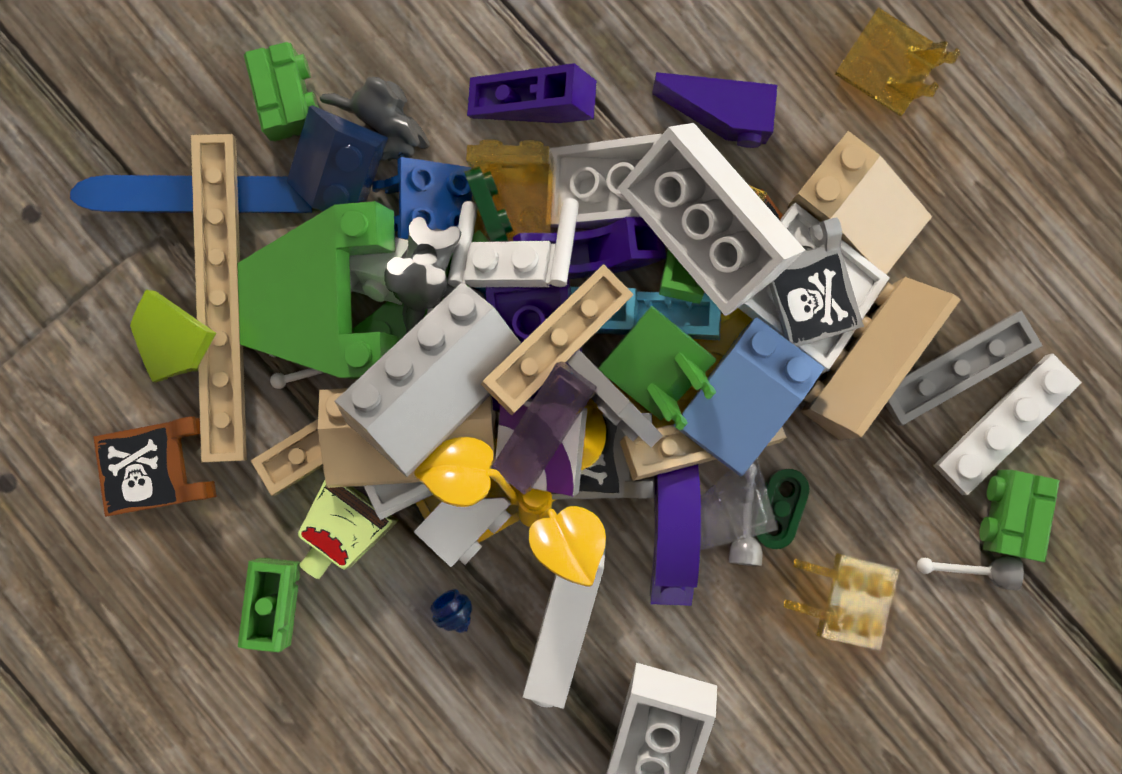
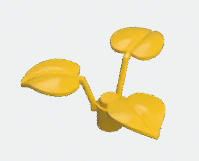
(563, 543)

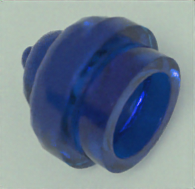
(452, 611)

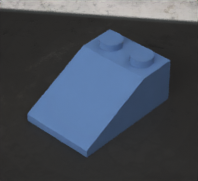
(756, 393)

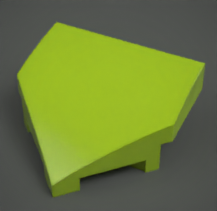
(168, 337)

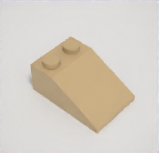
(868, 198)

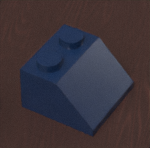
(334, 160)

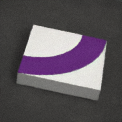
(564, 468)

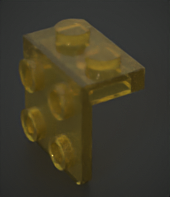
(523, 182)

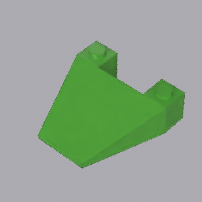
(299, 291)

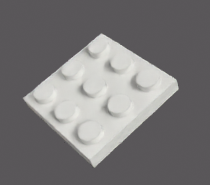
(864, 277)

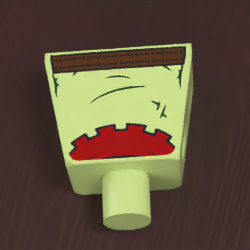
(340, 529)

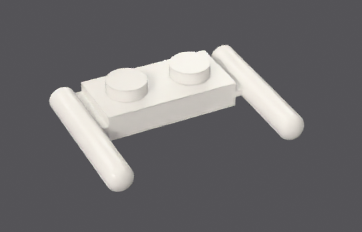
(514, 261)

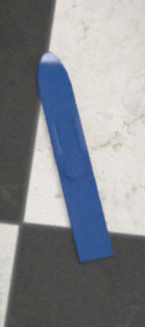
(175, 194)

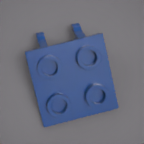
(428, 192)

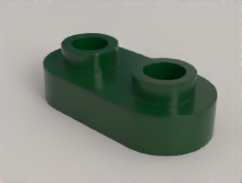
(483, 189)
(787, 509)

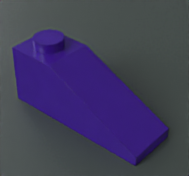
(534, 95)
(727, 107)

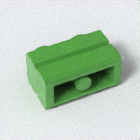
(280, 89)
(1019, 514)
(269, 604)

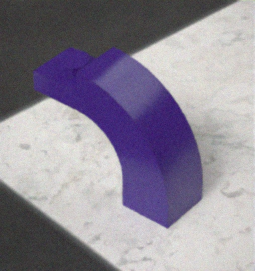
(618, 246)
(676, 537)

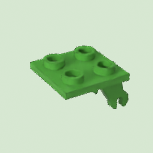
(658, 366)

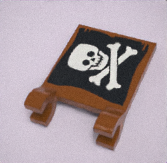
(147, 467)

